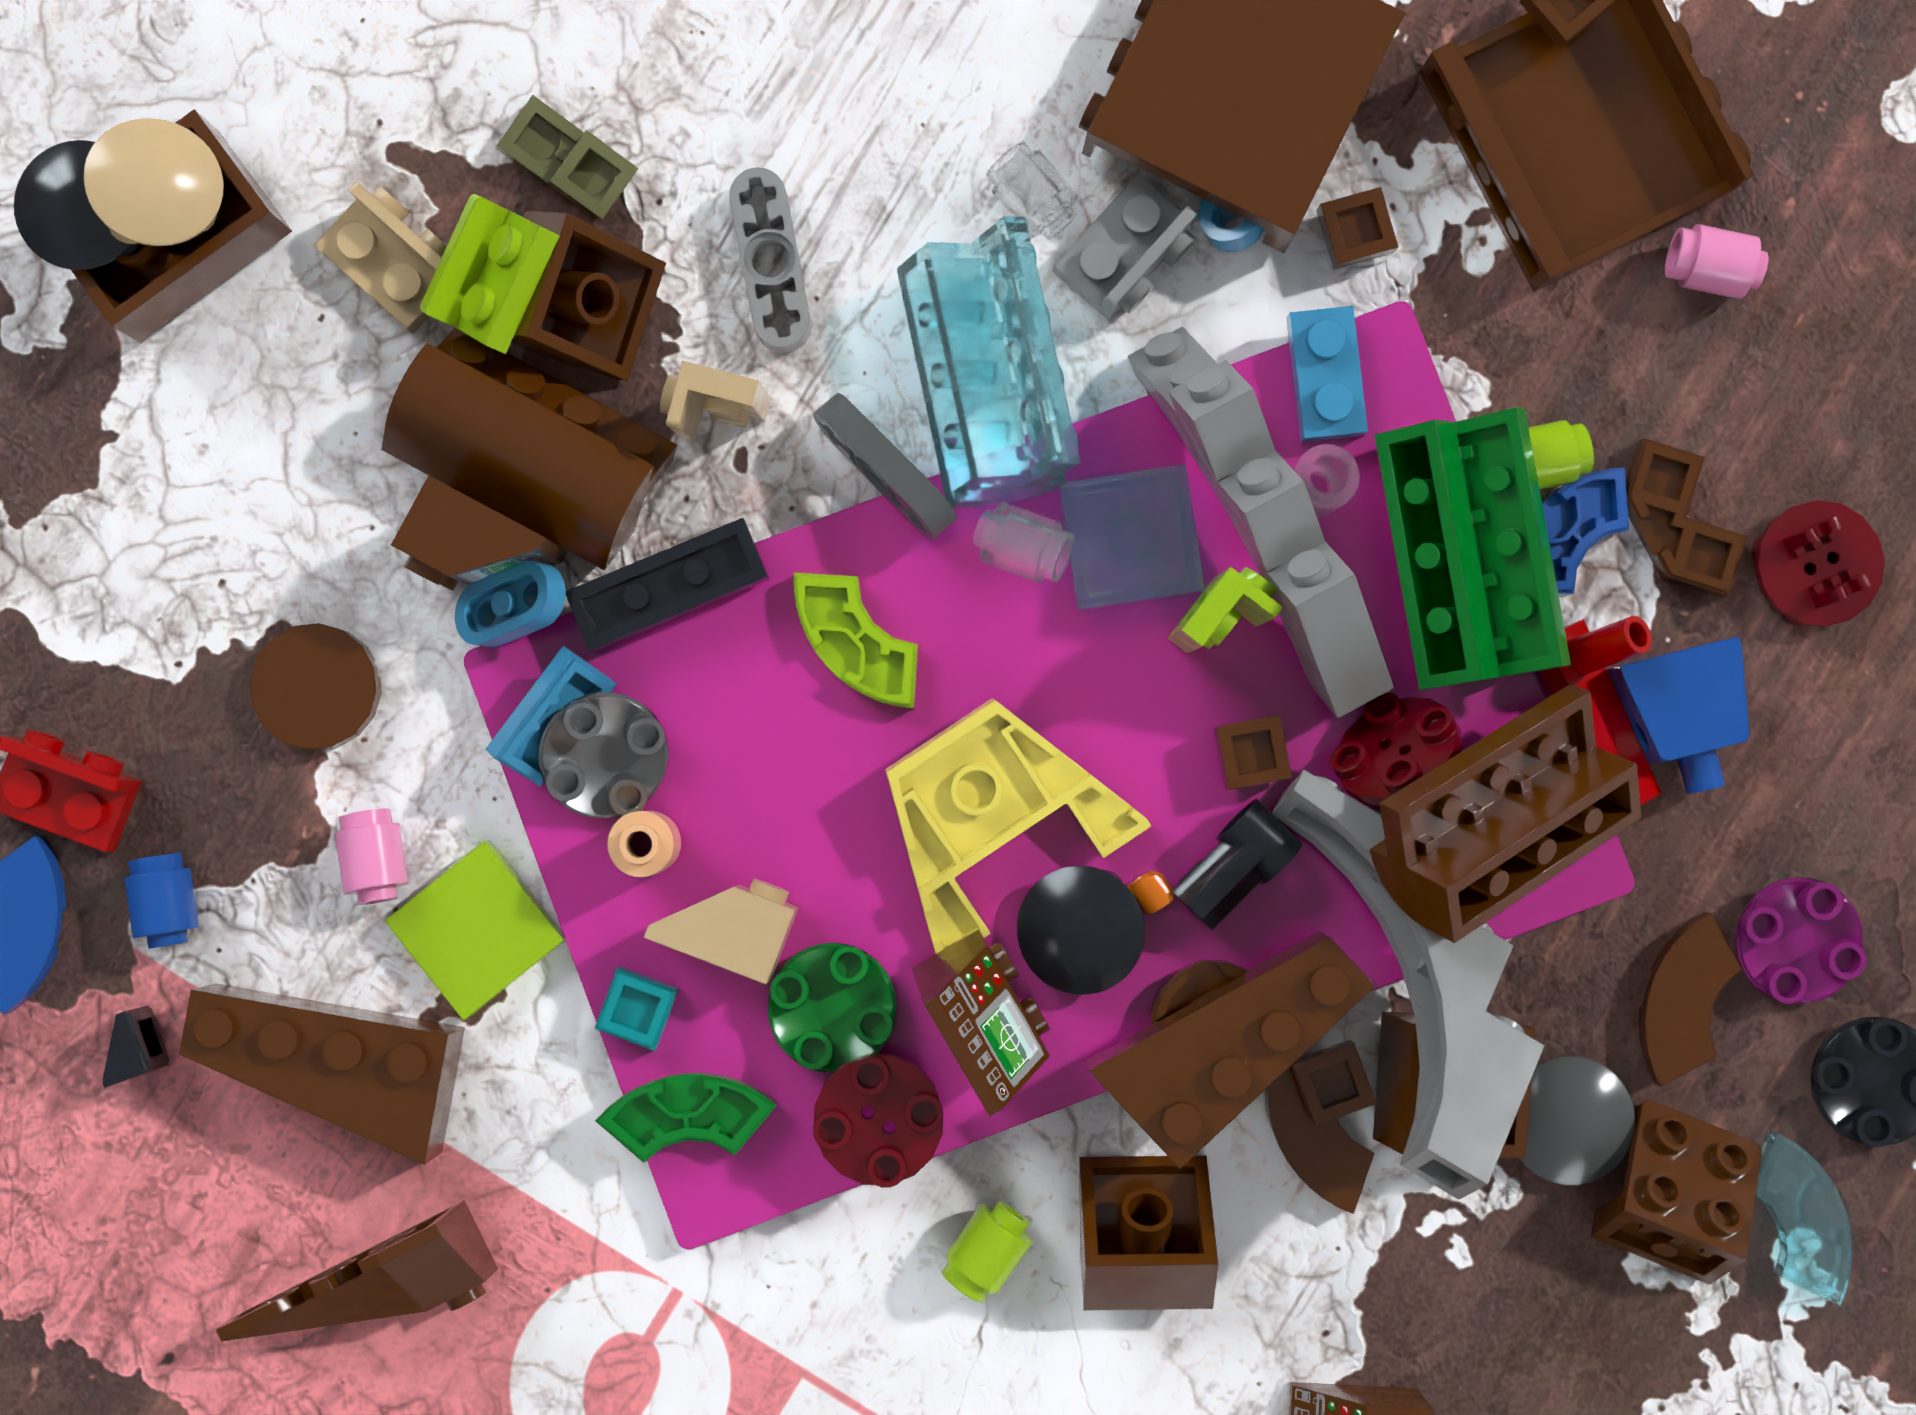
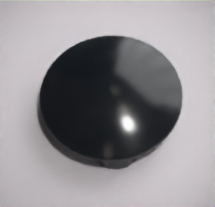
(56, 213)
(1080, 929)
(1868, 1081)

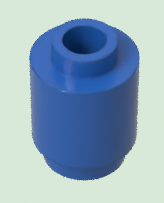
(161, 900)

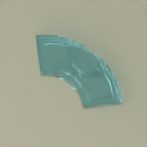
(1808, 1217)

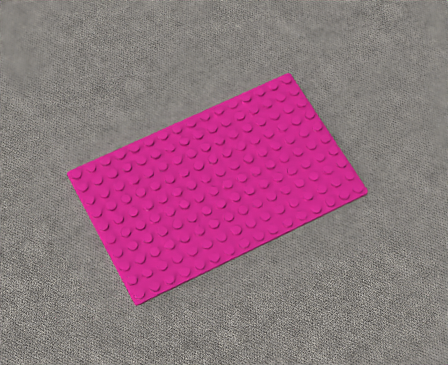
(788, 781)

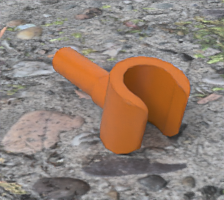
(1151, 891)

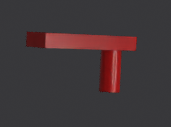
(1588, 657)

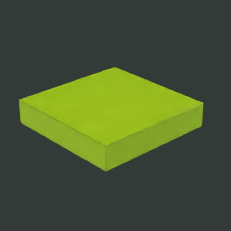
(476, 929)

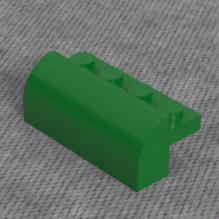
(1472, 549)

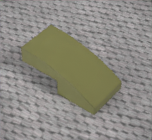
(566, 158)

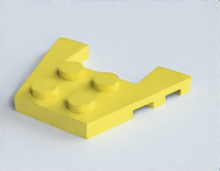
(979, 791)

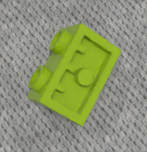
(489, 272)
(1221, 607)

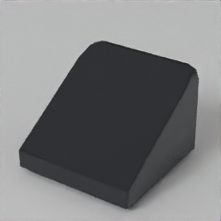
(134, 1047)

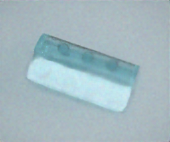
(988, 367)

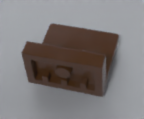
(1684, 1195)

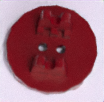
(1831, 591)
(1394, 746)
(859, 1144)

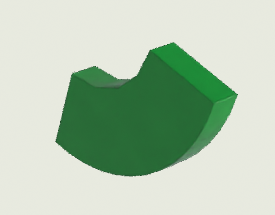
(684, 1109)

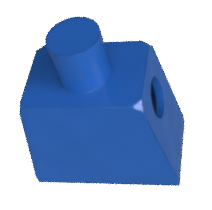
(1687, 707)

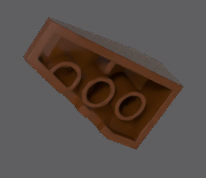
(400, 1276)

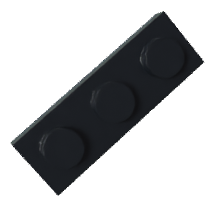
(667, 585)

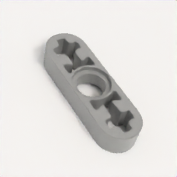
(778, 213)

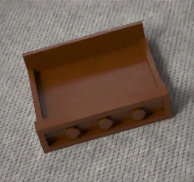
(1241, 98)
(1588, 137)

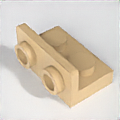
(384, 254)
(720, 393)

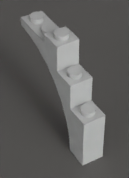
(1272, 514)
(1468, 1059)

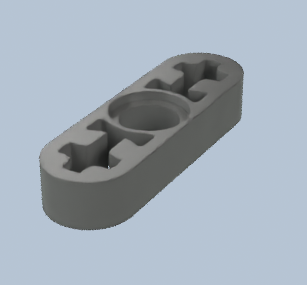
(885, 466)

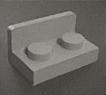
(1125, 247)

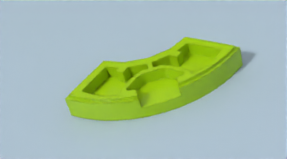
(851, 642)

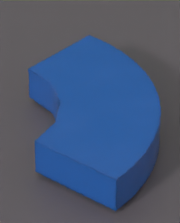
(1580, 517)
(29, 920)

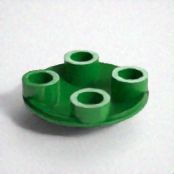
(831, 1006)

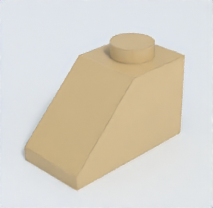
(733, 929)

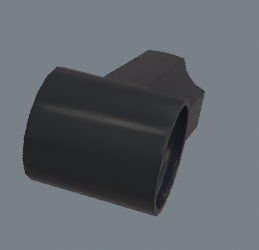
(1247, 852)

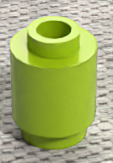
(1561, 452)
(987, 1251)

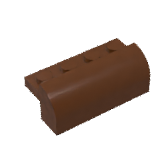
(525, 445)
(1504, 816)

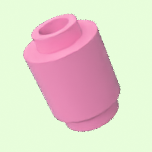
(1716, 261)
(370, 856)

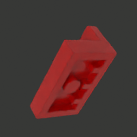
(65, 793)

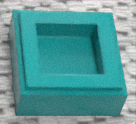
(637, 1008)

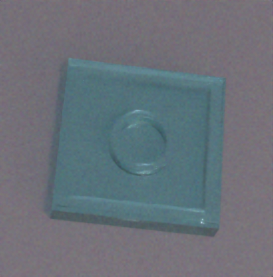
(1132, 537)

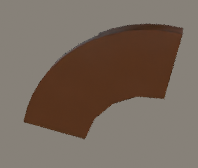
(1681, 997)
(1318, 1154)

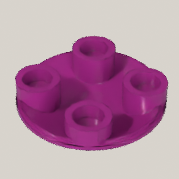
(1800, 941)

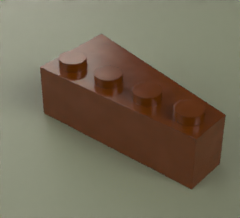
(1226, 1047)
(342, 1063)

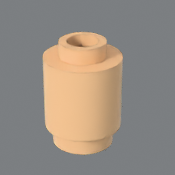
(664, 838)

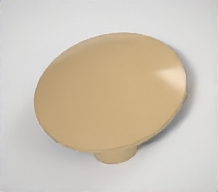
(153, 182)

